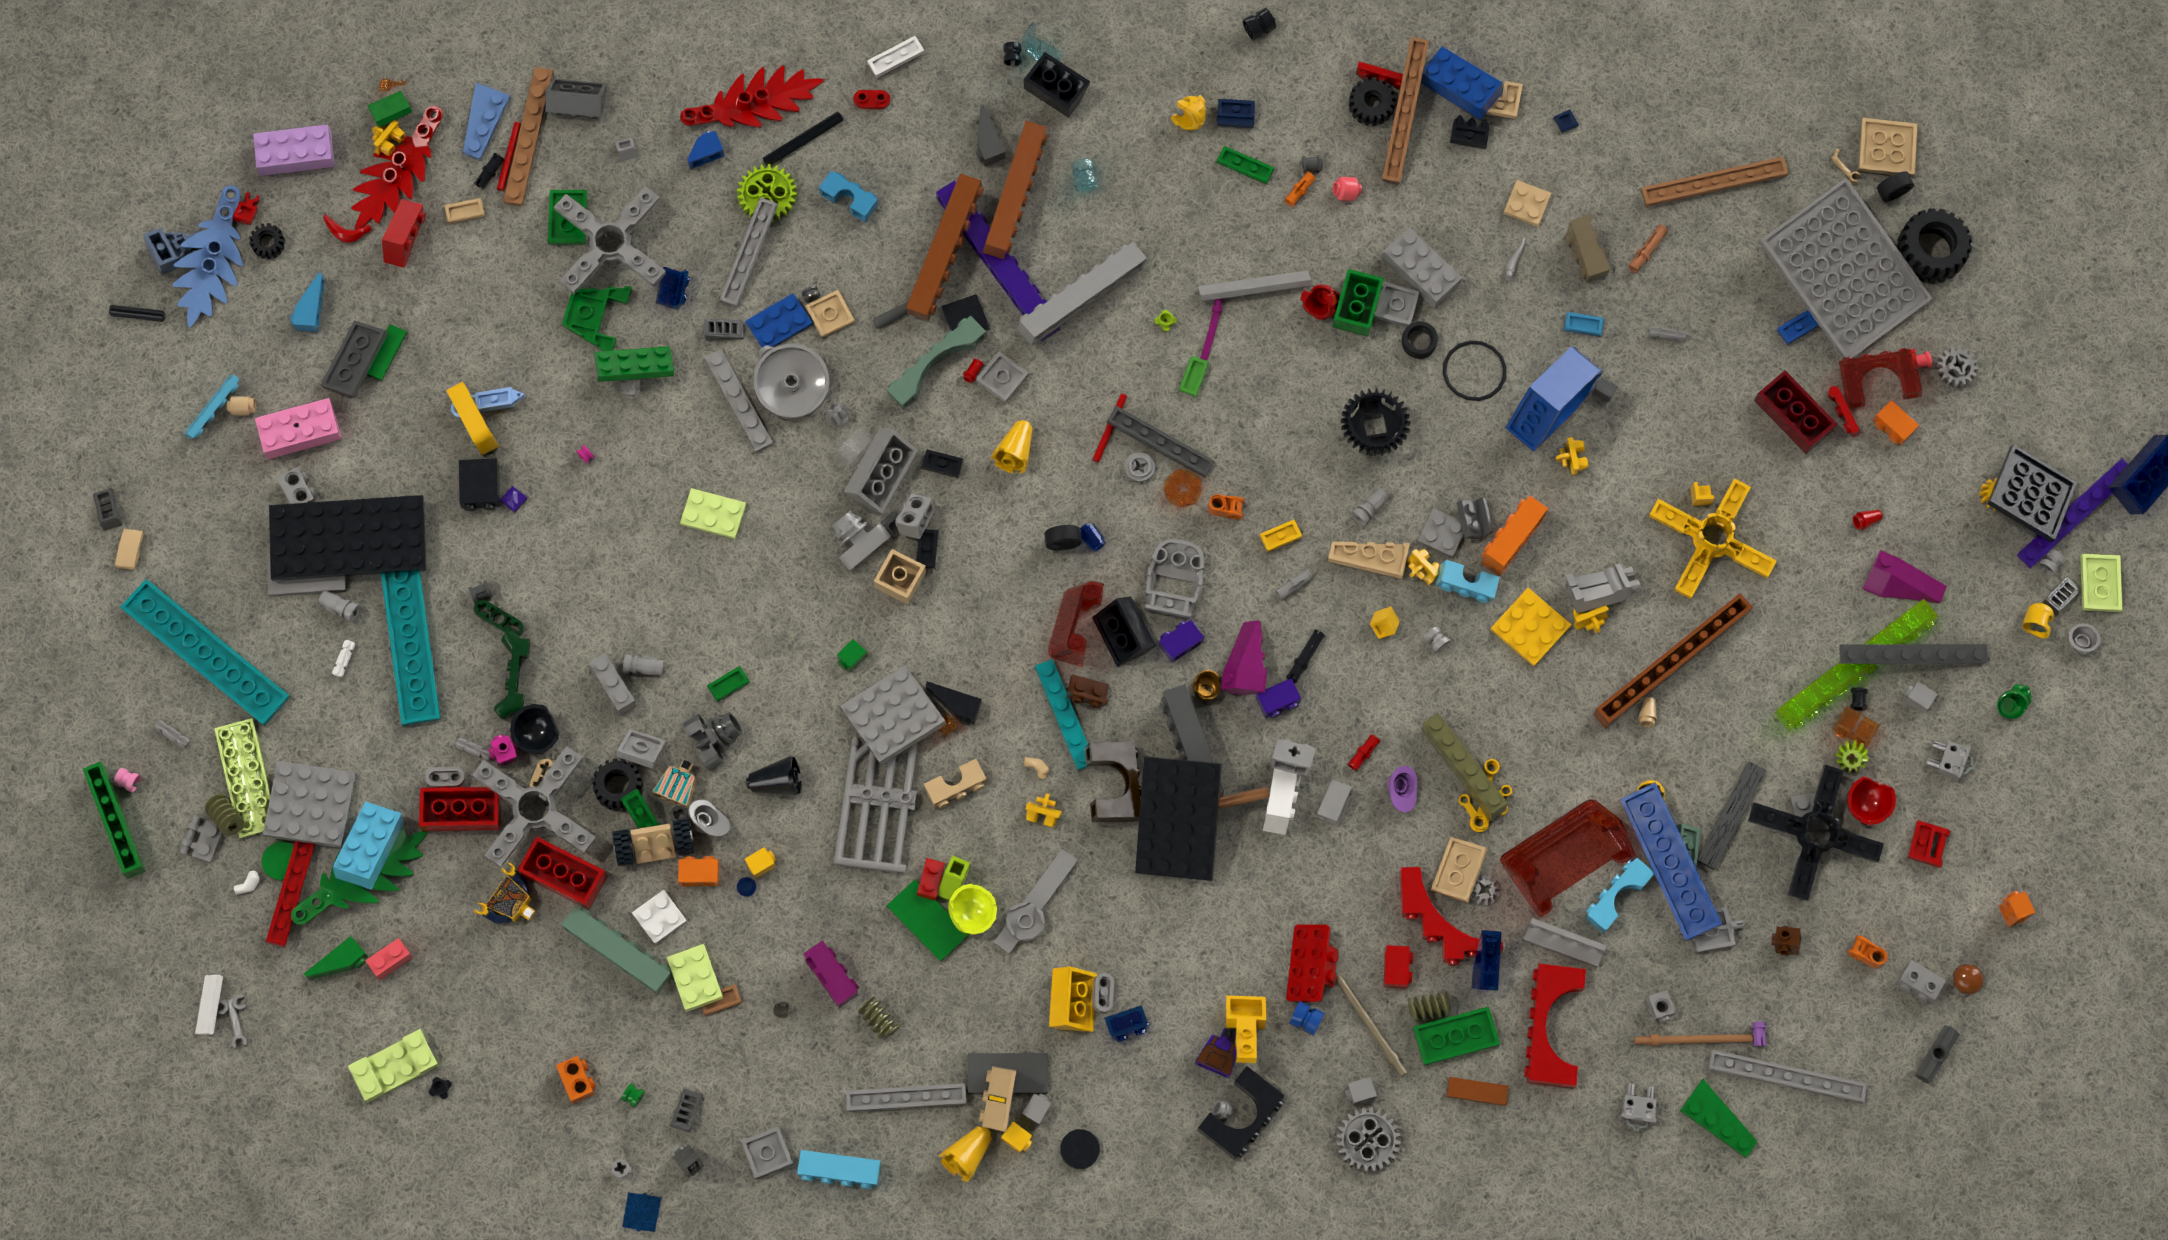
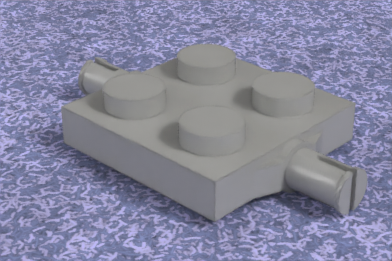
(1718, 937)

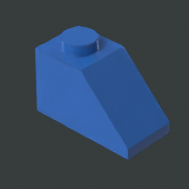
(706, 149)

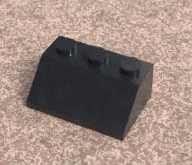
(1056, 84)
(1123, 630)

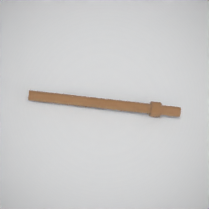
(1655, 1039)

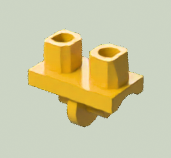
(384, 135)
(1573, 447)
(1421, 567)
(1591, 619)
(1051, 814)

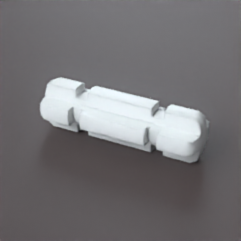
(343, 658)

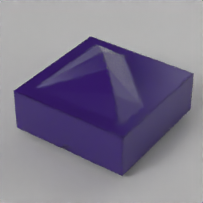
(513, 499)

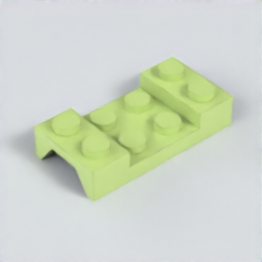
(393, 1066)

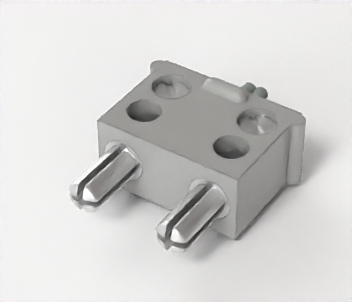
(1953, 760)
(1638, 1112)

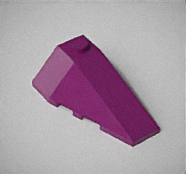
(1900, 580)
(1245, 667)

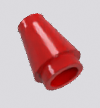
(1865, 519)

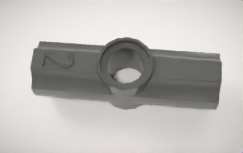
(1931, 1064)

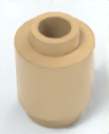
(241, 405)

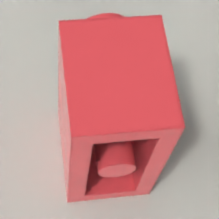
(389, 959)

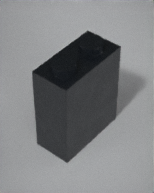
(479, 484)

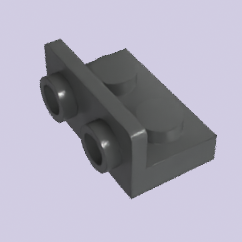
(1475, 518)

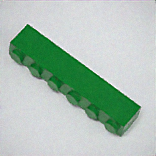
(114, 820)

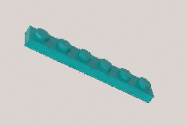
(1063, 712)

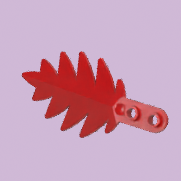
(756, 100)
(397, 172)

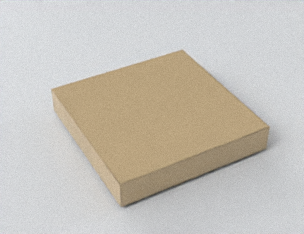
(830, 313)

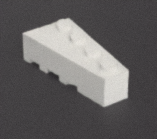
(1280, 801)

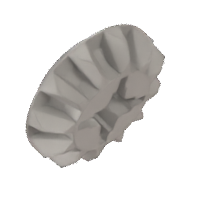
(1142, 459)
(1484, 899)

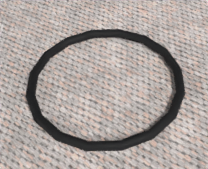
(1476, 343)

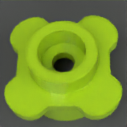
(1170, 320)

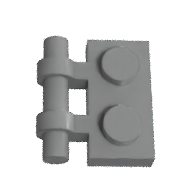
(207, 842)

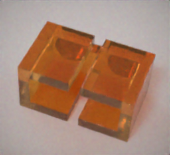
(1847, 722)

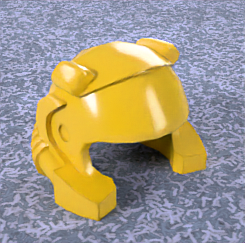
(1194, 113)

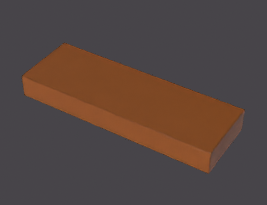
(1477, 1091)

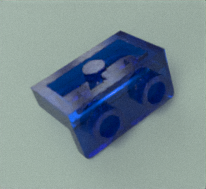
(1127, 1023)

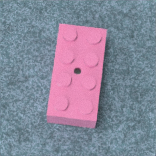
(298, 428)

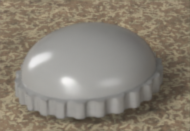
(2084, 638)

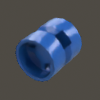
(1306, 1018)

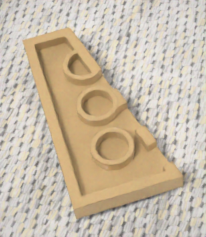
(1383, 559)

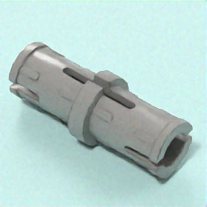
(1294, 584)

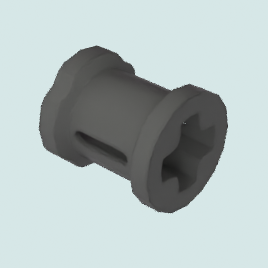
(1312, 163)
(480, 591)

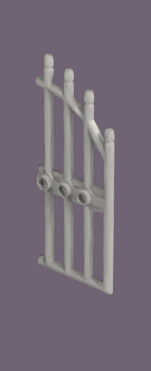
(886, 798)

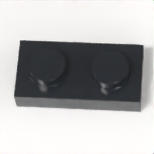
(942, 463)
(927, 548)

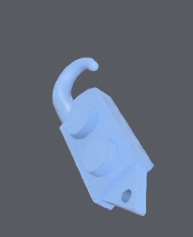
(494, 400)

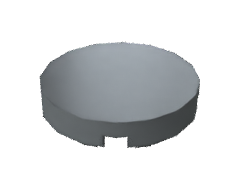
(1025, 921)

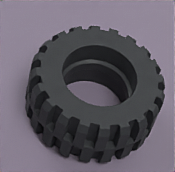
(1945, 226)

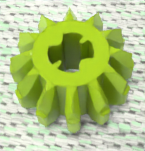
(1859, 759)

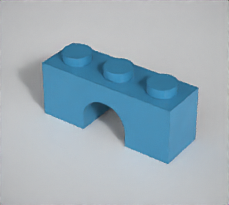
(836, 186)

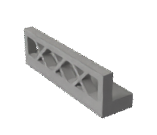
(1561, 942)

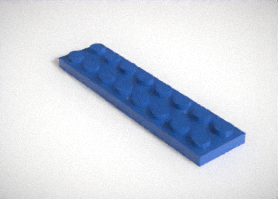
(1671, 861)

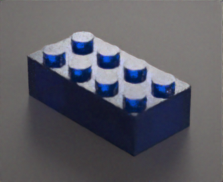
(2143, 477)

